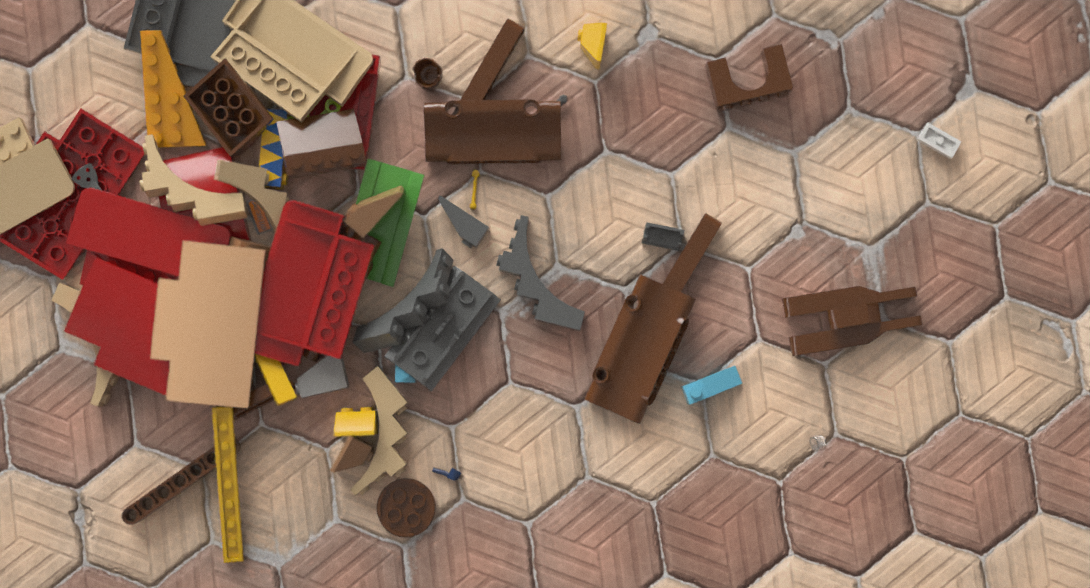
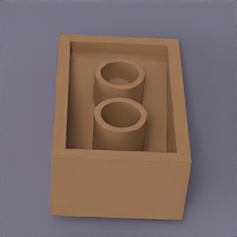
(370, 210)

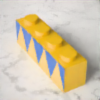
(271, 152)

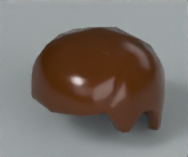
(427, 73)

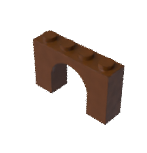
(728, 94)

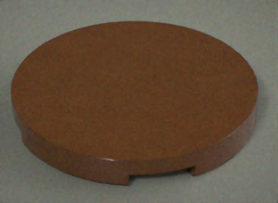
(406, 507)

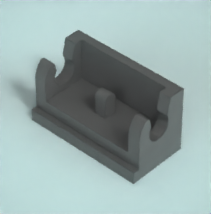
(662, 236)

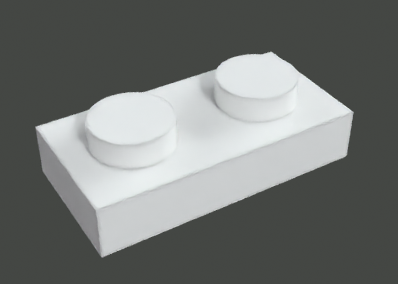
(939, 140)

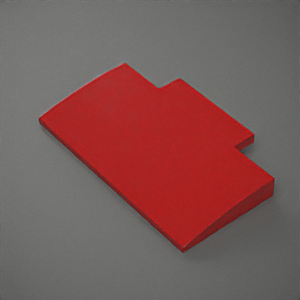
(83, 143)
(119, 317)

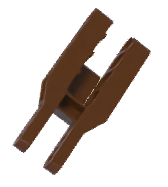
(851, 314)

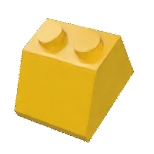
(356, 423)

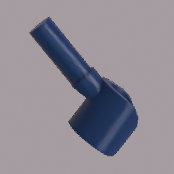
(452, 475)

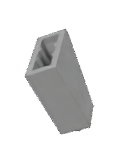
(323, 377)

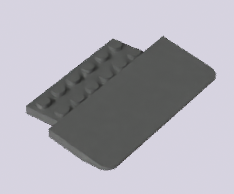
(189, 28)

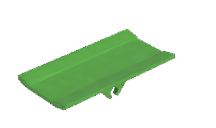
(396, 222)

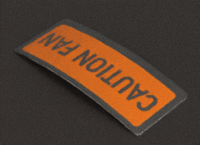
(258, 217)

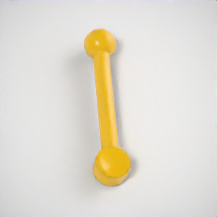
(475, 174)

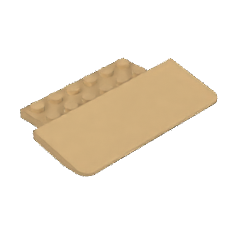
(291, 55)
(29, 175)

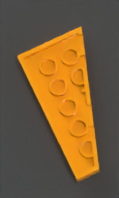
(167, 111)

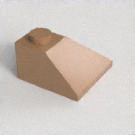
(354, 453)

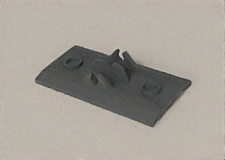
(433, 347)

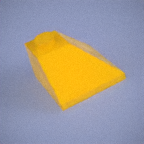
(592, 42)

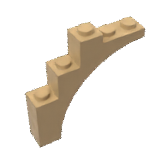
(252, 182)
(206, 205)
(66, 297)
(391, 432)

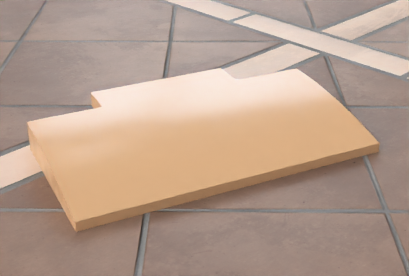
(210, 324)

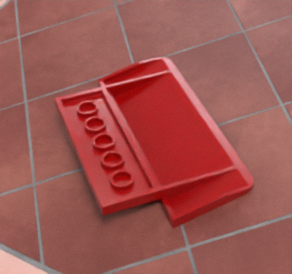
(136, 235)
(310, 285)

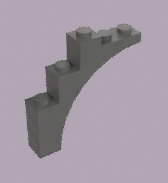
(518, 263)
(411, 311)

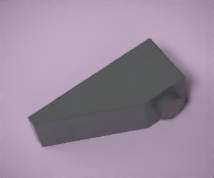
(468, 227)

